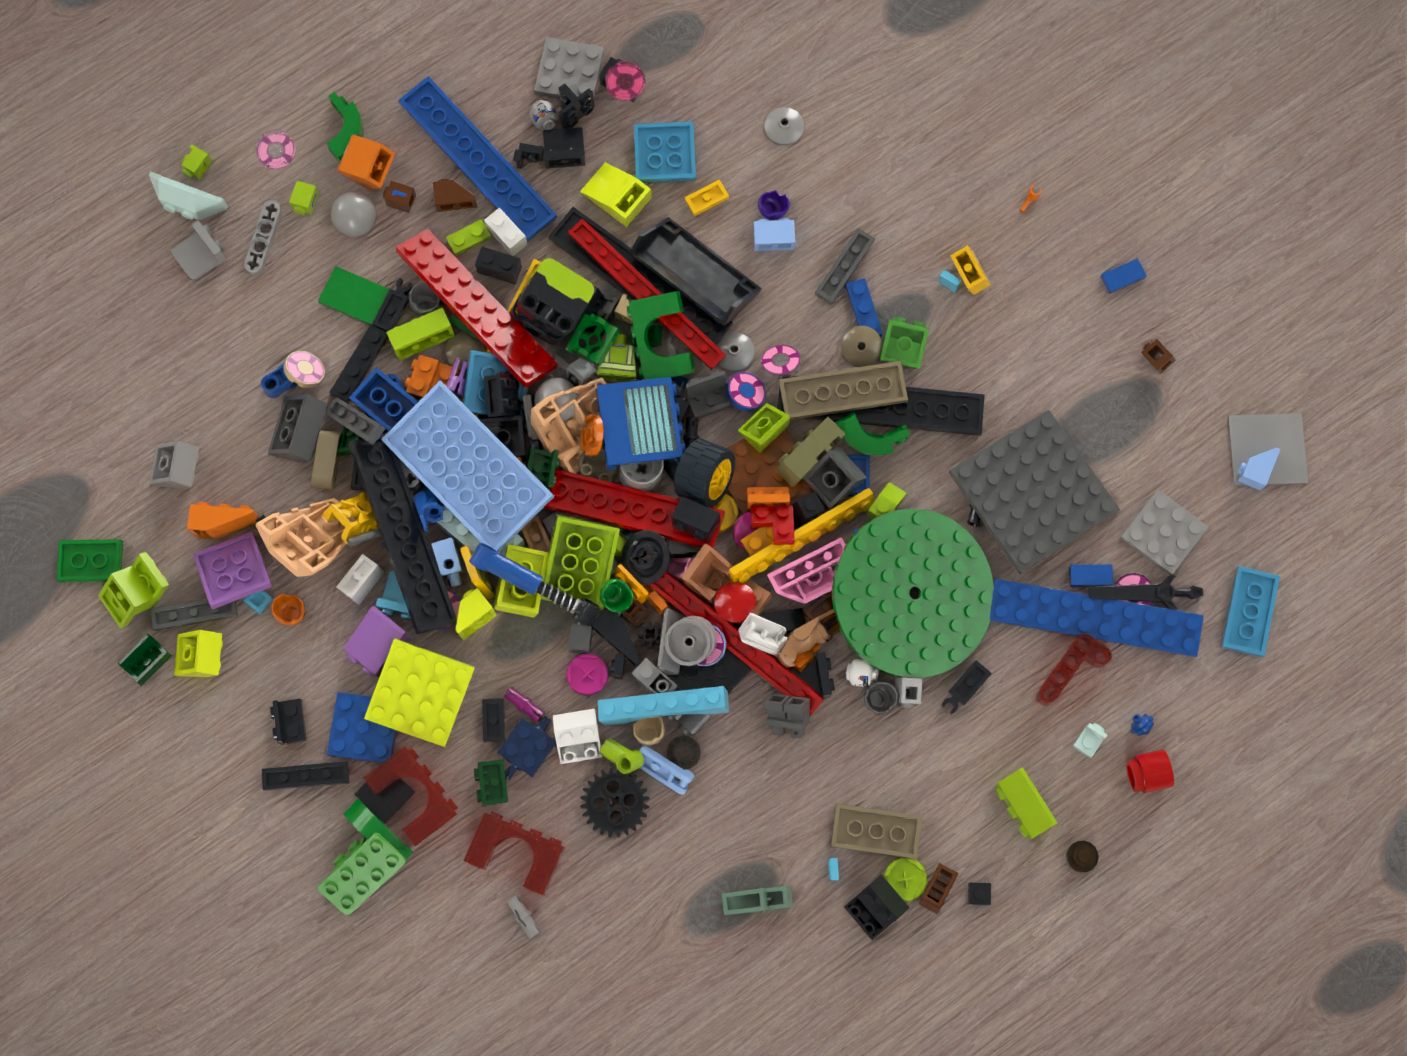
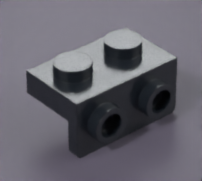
(602, 306)

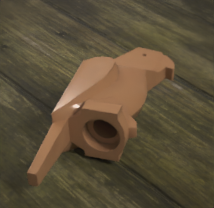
(803, 639)

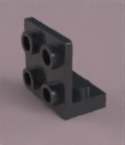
(564, 148)

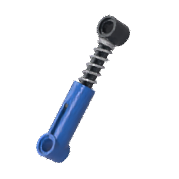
(490, 560)

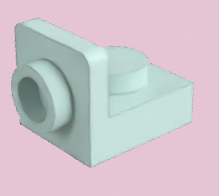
(1090, 739)

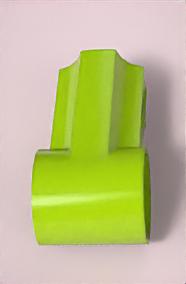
(624, 758)

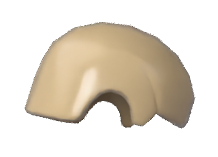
(649, 730)

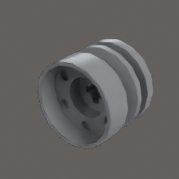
(648, 481)

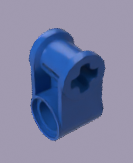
(281, 381)

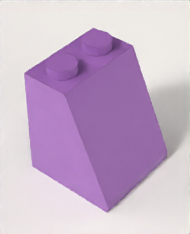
(373, 641)

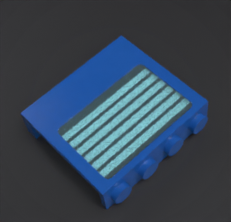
(640, 421)

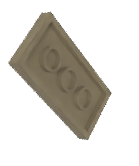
(876, 831)

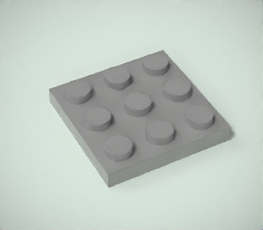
(568, 63)
(1164, 532)

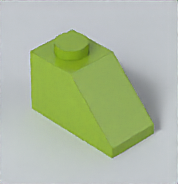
(886, 501)

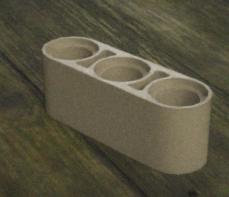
(326, 460)

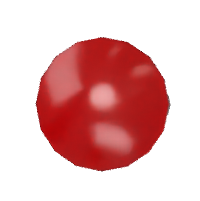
(734, 602)

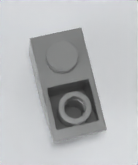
(652, 678)

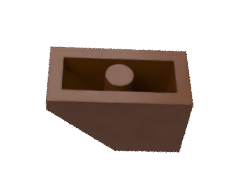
(452, 196)

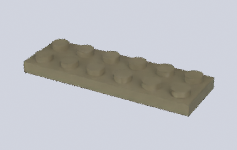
(843, 390)

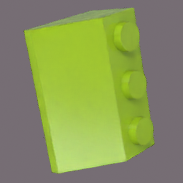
(1025, 804)

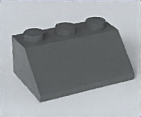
(297, 428)

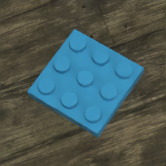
(664, 152)
(481, 365)

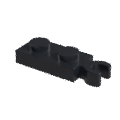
(392, 307)
(526, 406)
(967, 685)

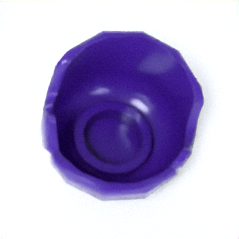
(773, 205)

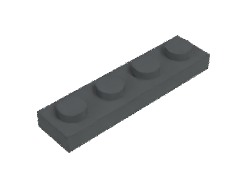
(844, 266)
(355, 421)
(190, 614)

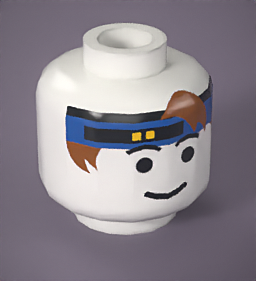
(861, 673)

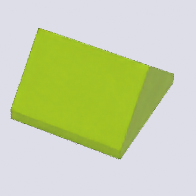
(764, 427)

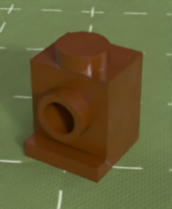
(1163, 362)

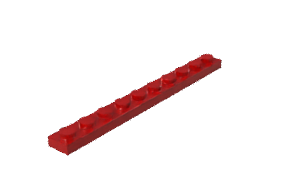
(641, 288)
(758, 660)

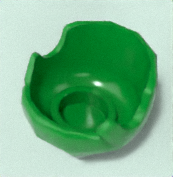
(616, 595)

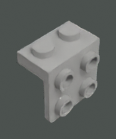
(199, 252)

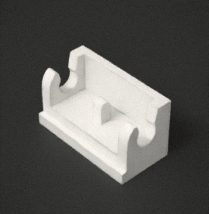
(360, 579)
(762, 634)

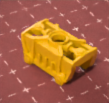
(351, 508)

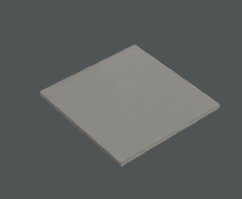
(1261, 433)

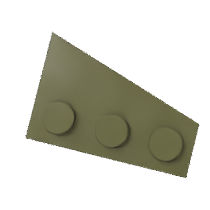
(809, 452)

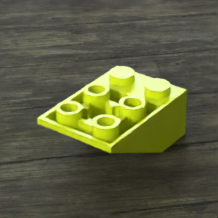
(617, 193)

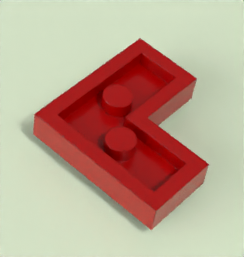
(779, 518)

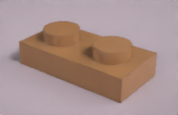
(536, 535)

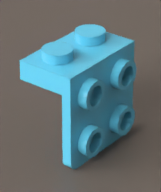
(392, 599)

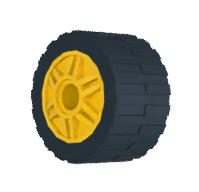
(704, 472)

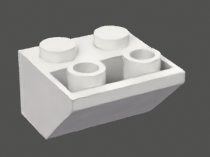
(577, 736)

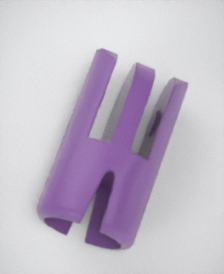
(457, 381)

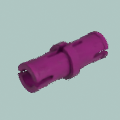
(524, 704)

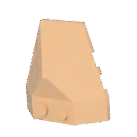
(565, 435)
(303, 538)

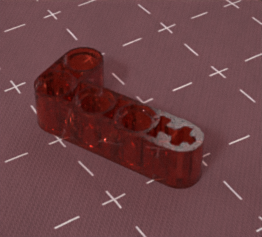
(1068, 671)

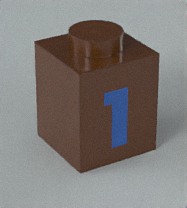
(399, 196)

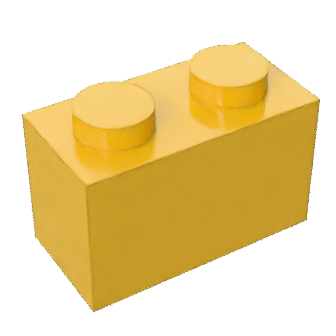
(970, 270)

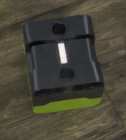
(552, 301)

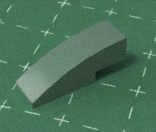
(757, 900)

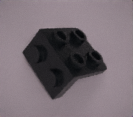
(817, 675)

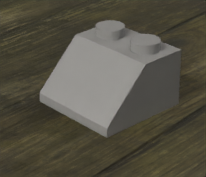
(174, 465)

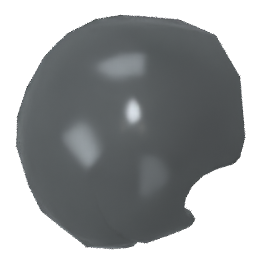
(423, 299)
(880, 697)

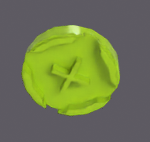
(906, 878)

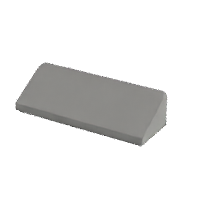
(665, 662)

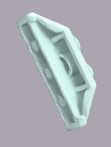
(186, 199)

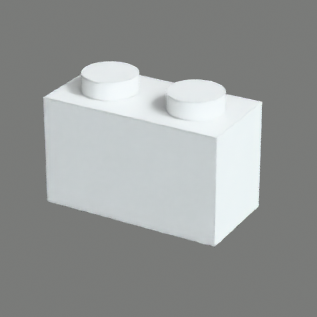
(505, 232)

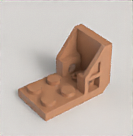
(710, 572)

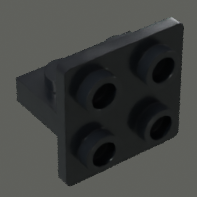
(574, 107)
(502, 395)

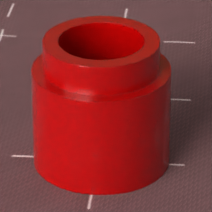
(1150, 771)

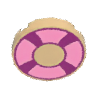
(304, 369)

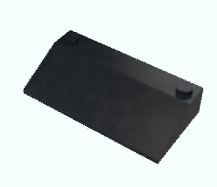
(694, 270)

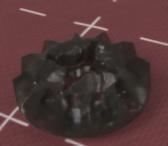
(693, 749)

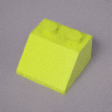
(473, 613)
(198, 654)

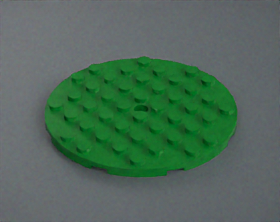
(874, 600)

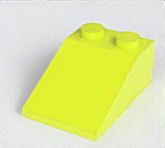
(510, 597)

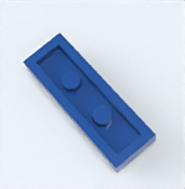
(863, 305)

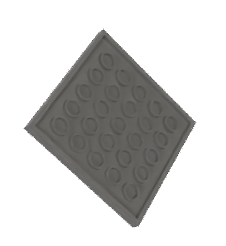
(1034, 491)

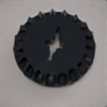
(638, 547)

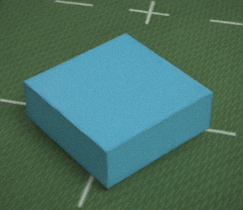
(949, 281)
(258, 601)
(833, 869)

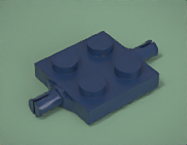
(527, 747)

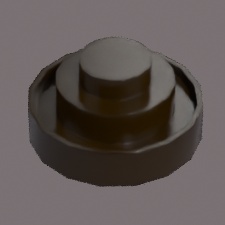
(1082, 856)

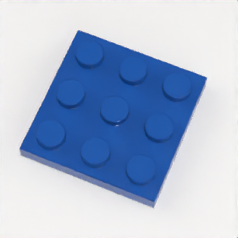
(356, 737)

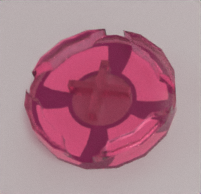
(625, 80)

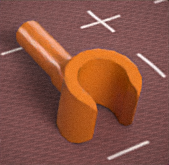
(1031, 197)

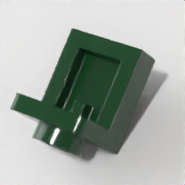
(654, 336)

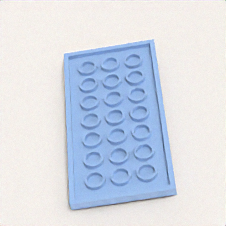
(467, 467)

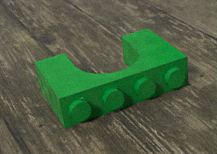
(643, 314)

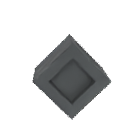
(580, 638)

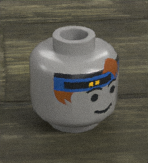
(543, 115)

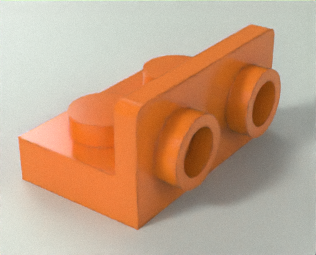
(767, 496)

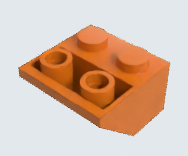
(366, 162)

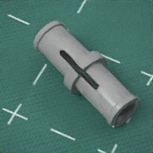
(523, 916)

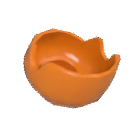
(288, 609)

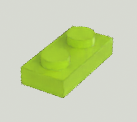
(468, 237)

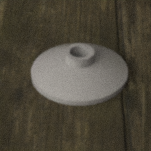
(781, 133)
(736, 360)

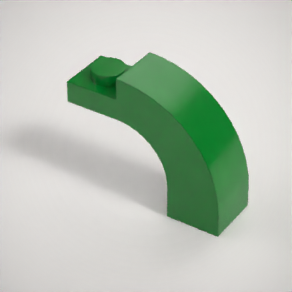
(352, 125)
(867, 442)
(368, 823)

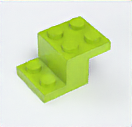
(133, 590)

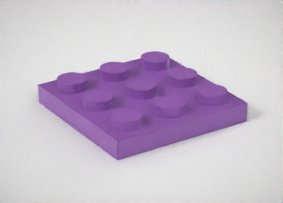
(232, 570)

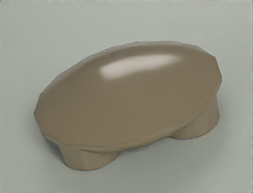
(460, 347)
(596, 467)

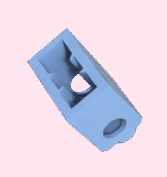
(447, 551)

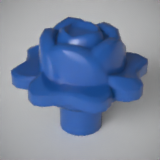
(1142, 725)

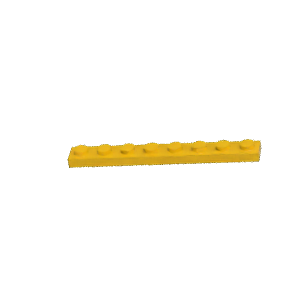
(808, 533)

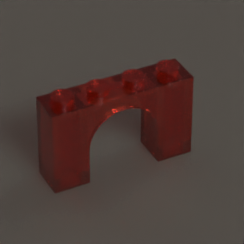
(438, 809)
(495, 830)

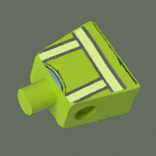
(619, 362)

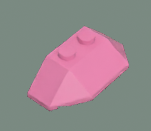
(809, 575)

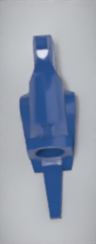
(428, 507)

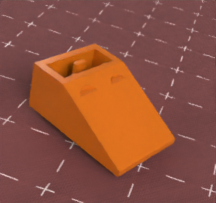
(219, 520)

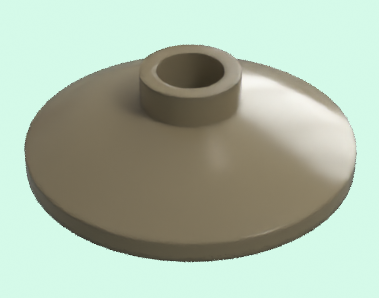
(853, 338)

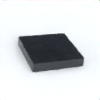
(388, 801)

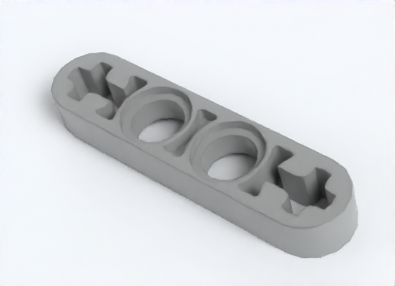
(260, 237)

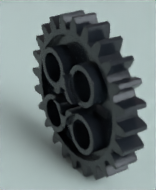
(602, 817)

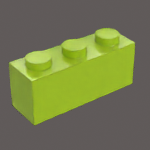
(420, 334)

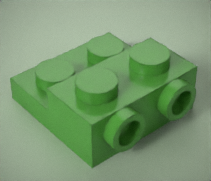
(904, 342)

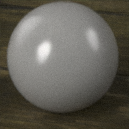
(353, 214)
(555, 386)

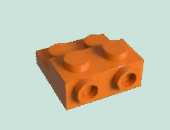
(426, 375)

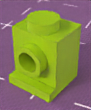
(195, 163)

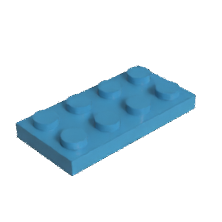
(1250, 611)

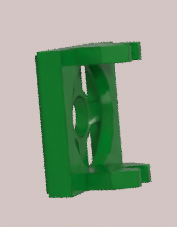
(588, 321)

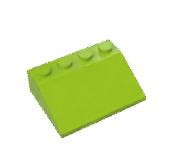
(580, 557)

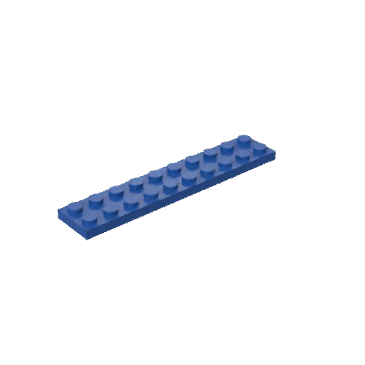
(477, 157)
(1101, 618)

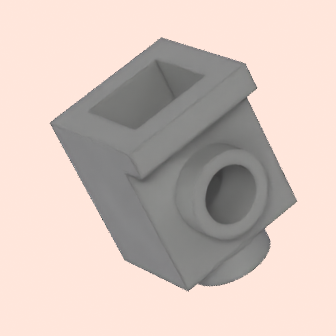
(913, 687)

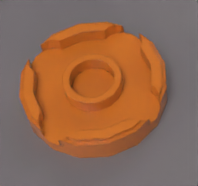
(592, 435)

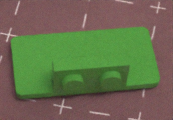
(360, 872)

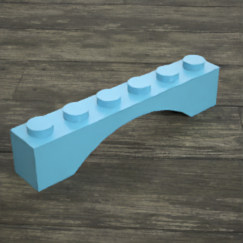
(633, 708)

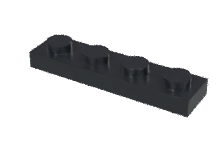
(359, 363)
(305, 776)

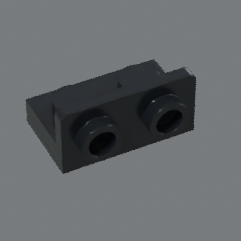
(288, 721)

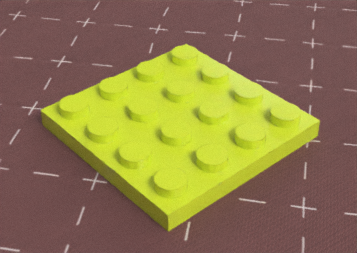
(419, 692)

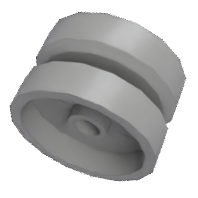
(702, 644)

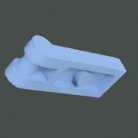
(665, 770)

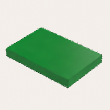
(353, 295)
(88, 560)

